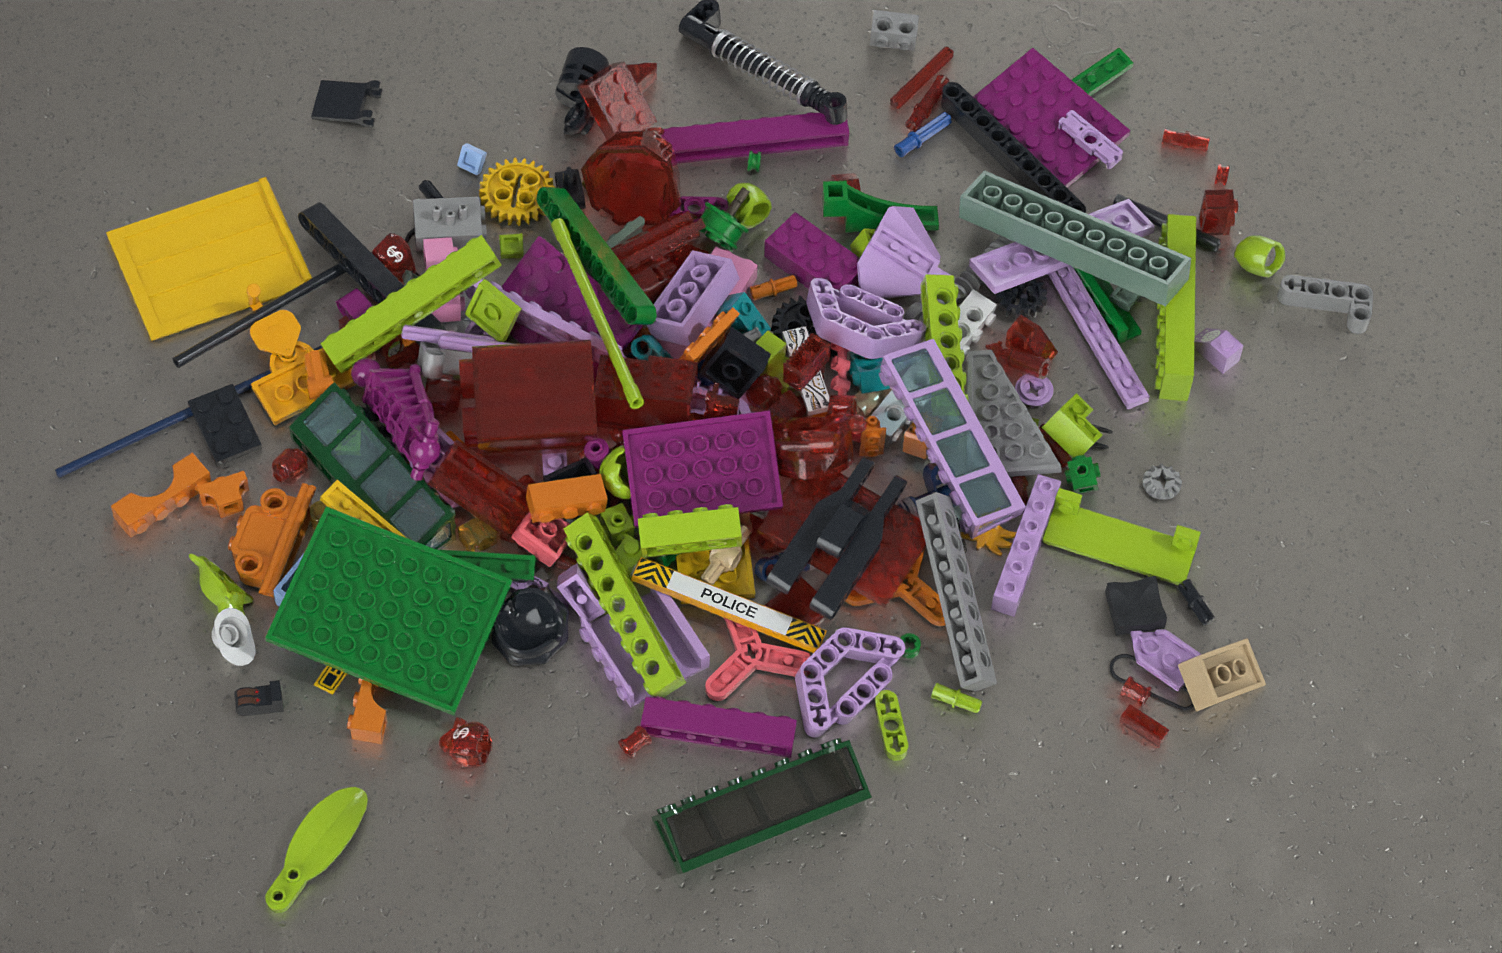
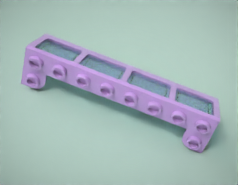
(952, 437)

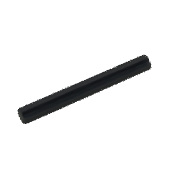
(1157, 218)

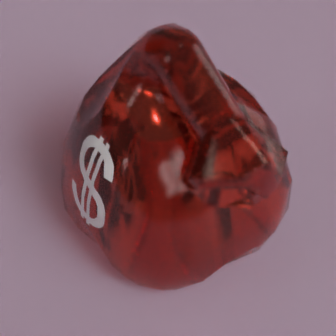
(395, 255)
(467, 743)

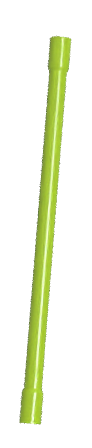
(629, 387)

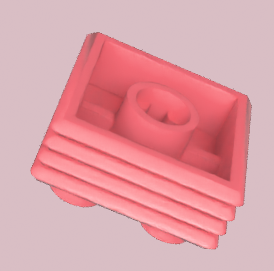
(542, 539)

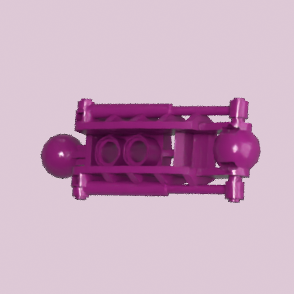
(404, 408)

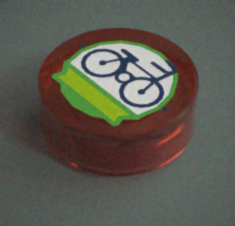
(391, 348)

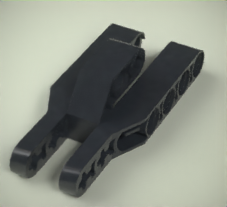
(831, 529)

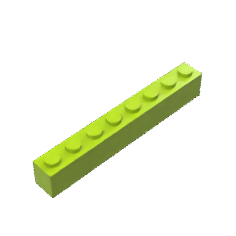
(411, 303)

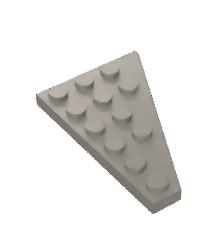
(1006, 418)

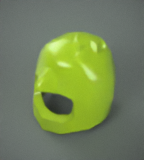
(754, 208)
(1253, 252)

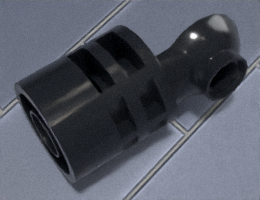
(578, 67)

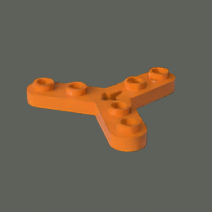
(921, 596)

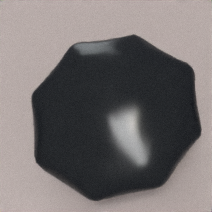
(531, 626)

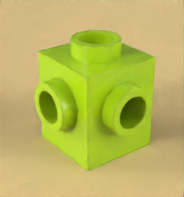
(617, 524)

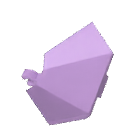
(898, 256)

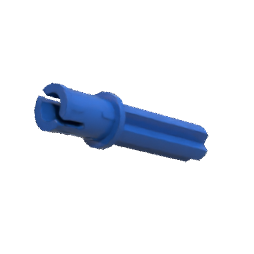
(916, 138)

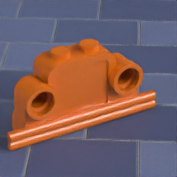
(271, 537)

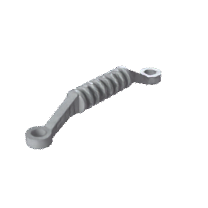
(966, 283)

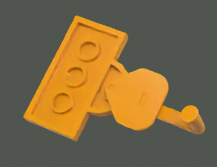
(285, 389)

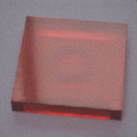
(797, 603)

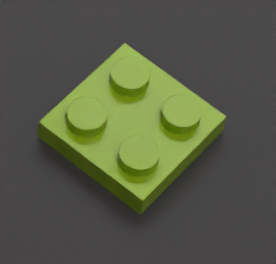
(493, 311)

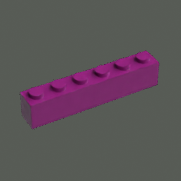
(719, 726)

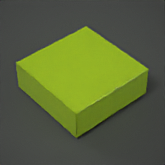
(511, 246)

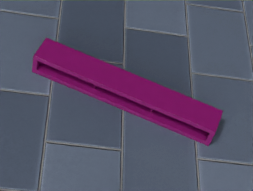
(764, 135)

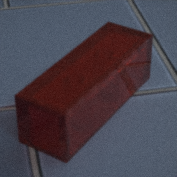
(1144, 725)

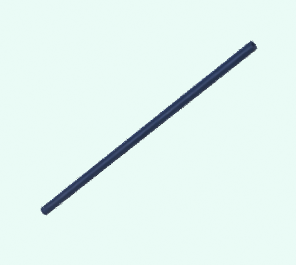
(145, 432)

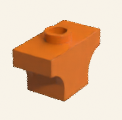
(225, 493)

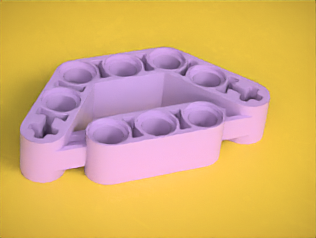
(860, 320)
(867, 683)

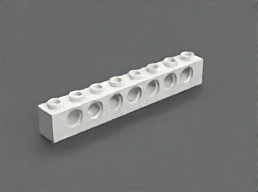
(973, 307)

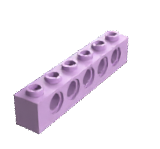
(1025, 546)

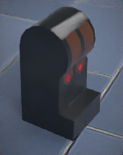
(259, 700)

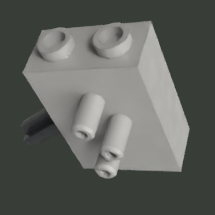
(446, 217)

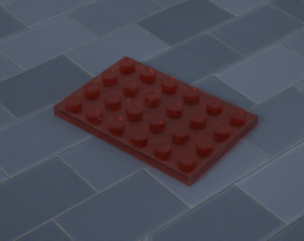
(900, 543)

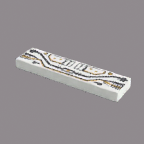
(815, 392)

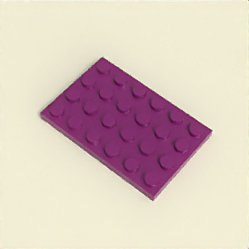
(1032, 100)
(548, 280)
(703, 465)

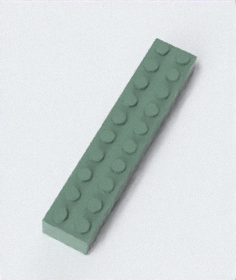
(1075, 238)

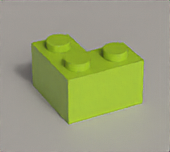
(778, 356)

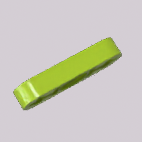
(888, 735)

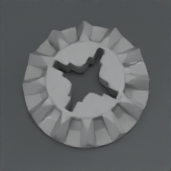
(1154, 487)

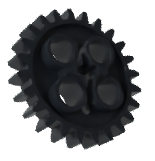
(793, 316)

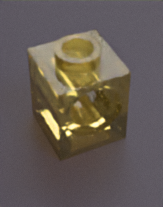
(477, 535)

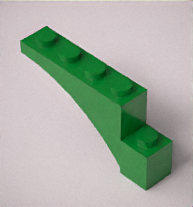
(865, 211)

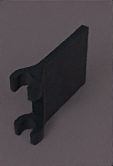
(345, 101)

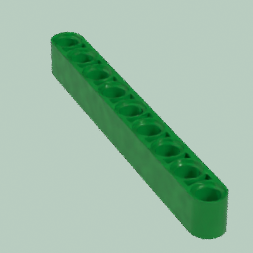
(598, 257)

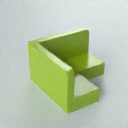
(1072, 428)

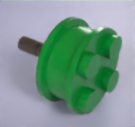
(722, 224)

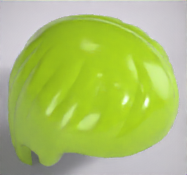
(615, 473)

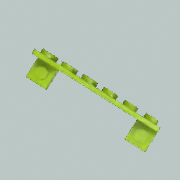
(1120, 541)

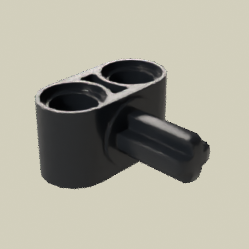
(571, 182)

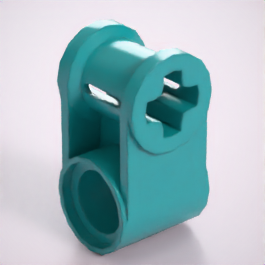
(655, 348)

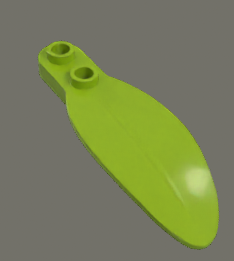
(317, 843)

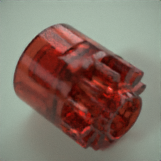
(654, 276)

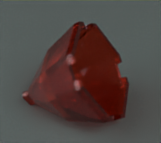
(634, 177)

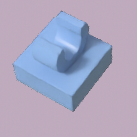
(471, 159)

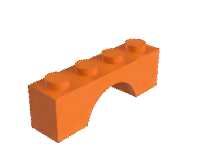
(138, 512)
(369, 719)

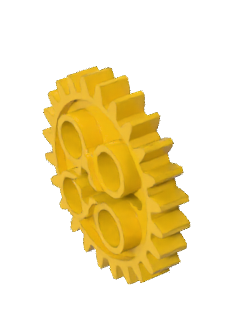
(495, 187)

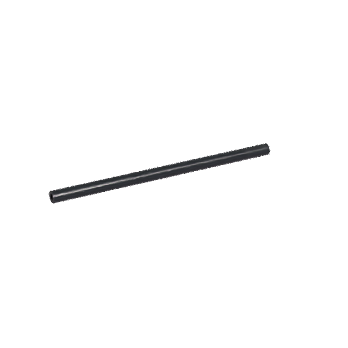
(266, 310)

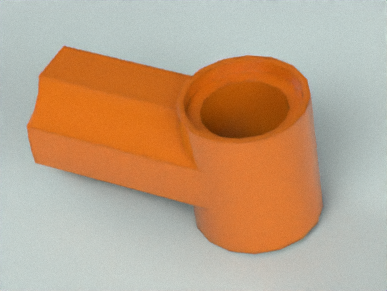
(317, 372)

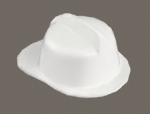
(234, 637)

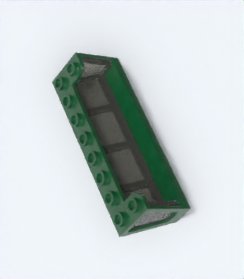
(761, 805)

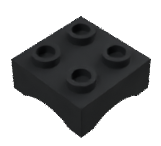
(1135, 606)

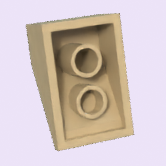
(1221, 674)

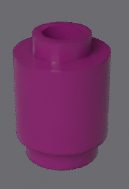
(596, 452)

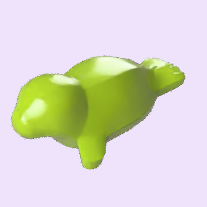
(219, 586)

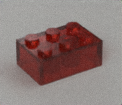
(616, 101)

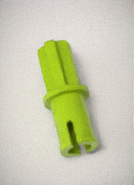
(956, 698)

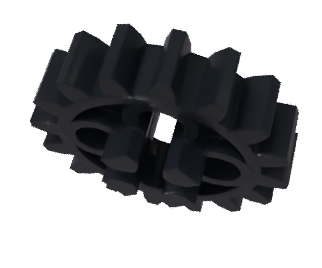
(1034, 293)

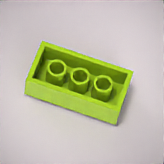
(690, 531)

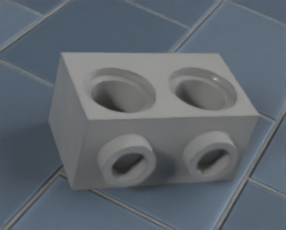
(894, 30)

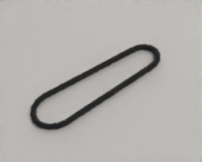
(1152, 694)

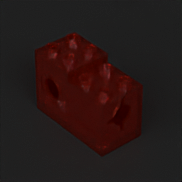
(665, 386)

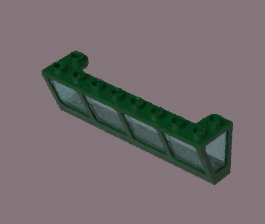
(355, 452)

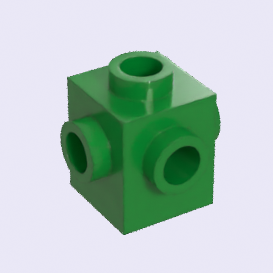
(1082, 482)

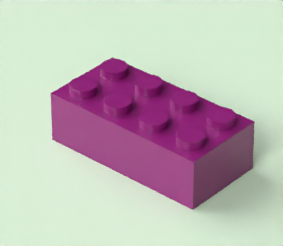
(810, 254)

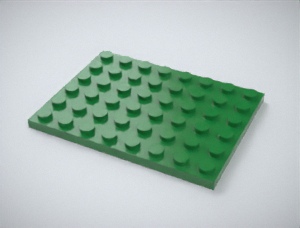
(389, 610)

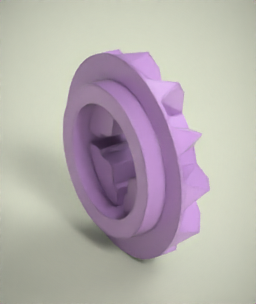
(1044, 394)

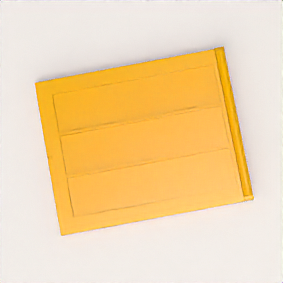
(204, 255)

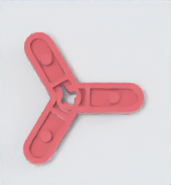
(740, 666)

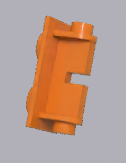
(872, 438)

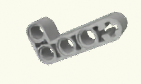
(1299, 292)
(436, 360)

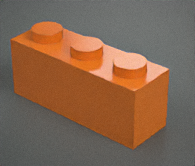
(566, 498)

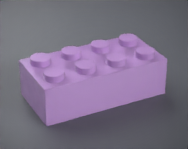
(693, 297)

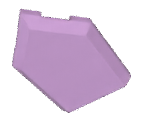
(1160, 654)

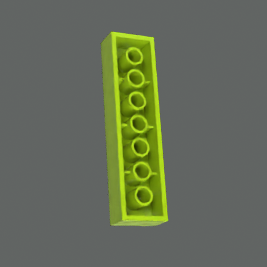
(1177, 319)

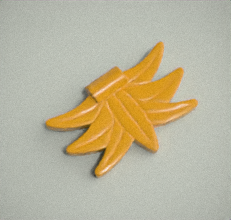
(992, 539)

